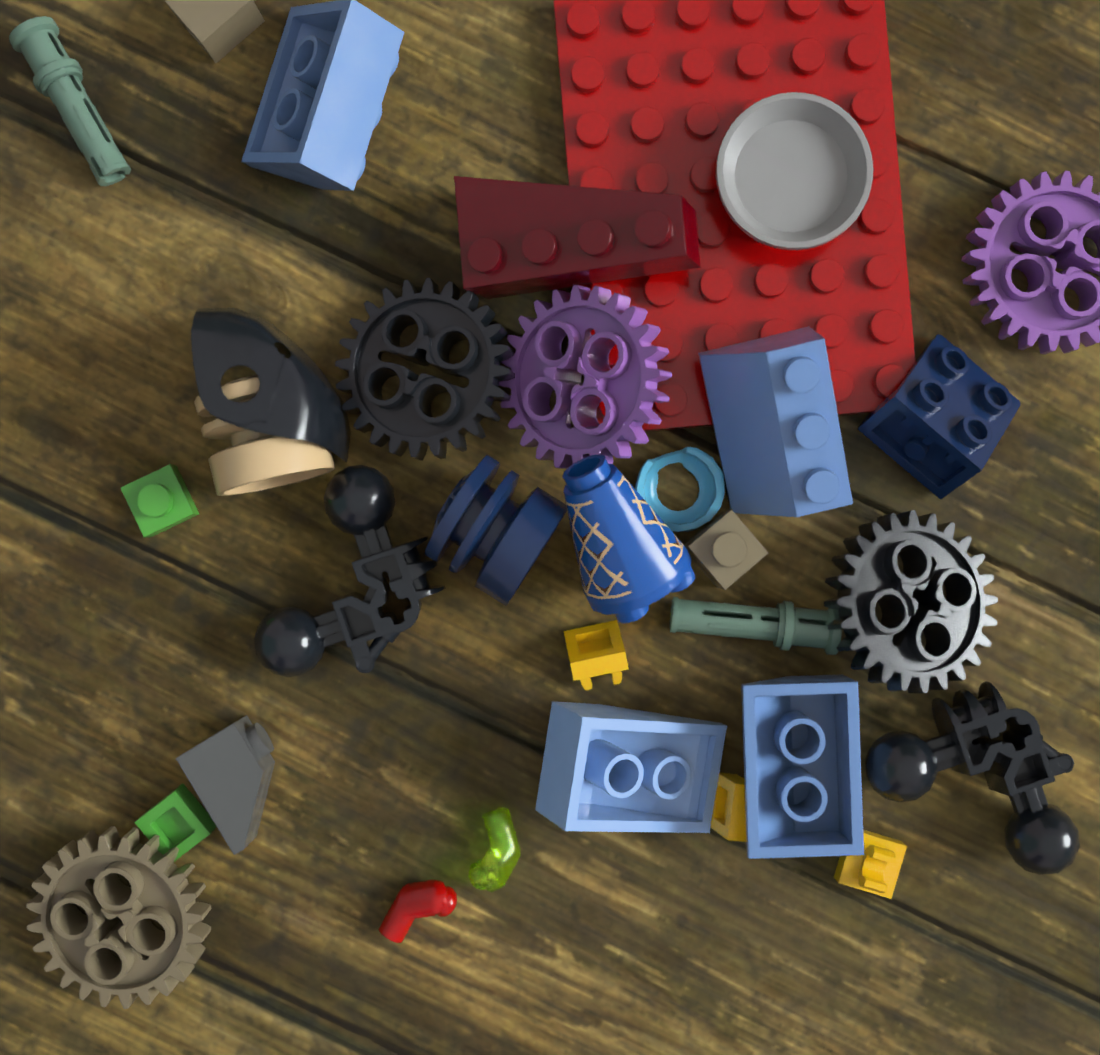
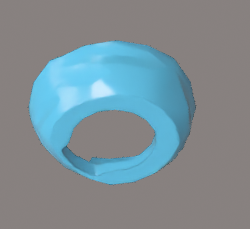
(710, 483)

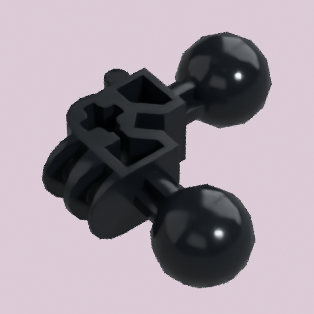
(360, 504)
(905, 767)

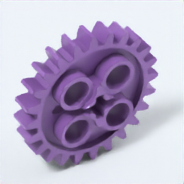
(1041, 310)
(625, 389)

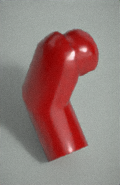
(417, 901)

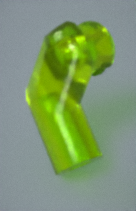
(502, 856)

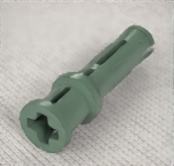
(61, 80)
(782, 625)

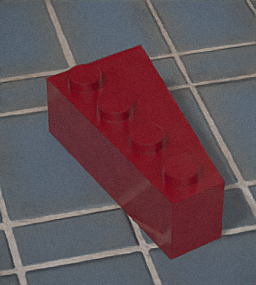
(561, 236)

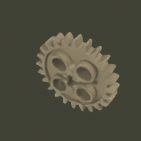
(119, 917)

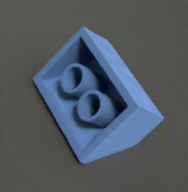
(324, 94)
(777, 425)
(802, 767)

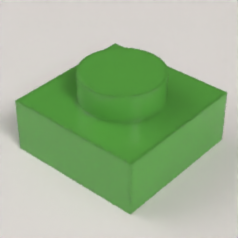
(159, 501)
(178, 821)

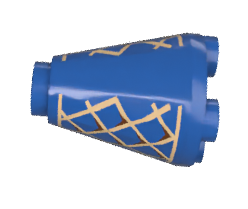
(620, 542)

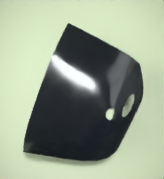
(293, 392)

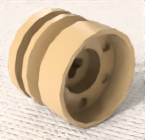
(255, 458)

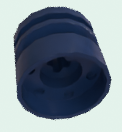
(495, 529)

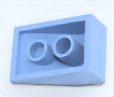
(629, 770)

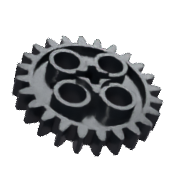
(441, 324)
(911, 602)

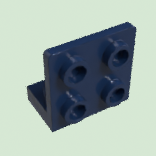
(942, 418)

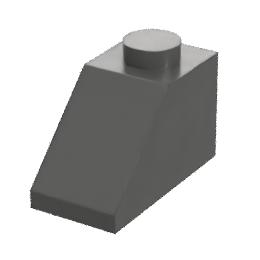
(232, 779)

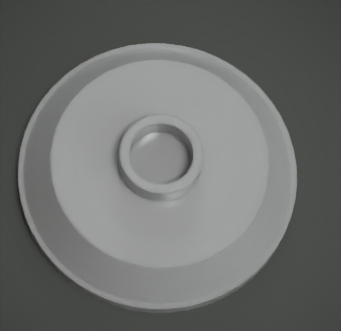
(794, 171)

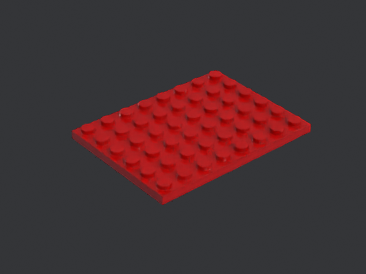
(647, 112)

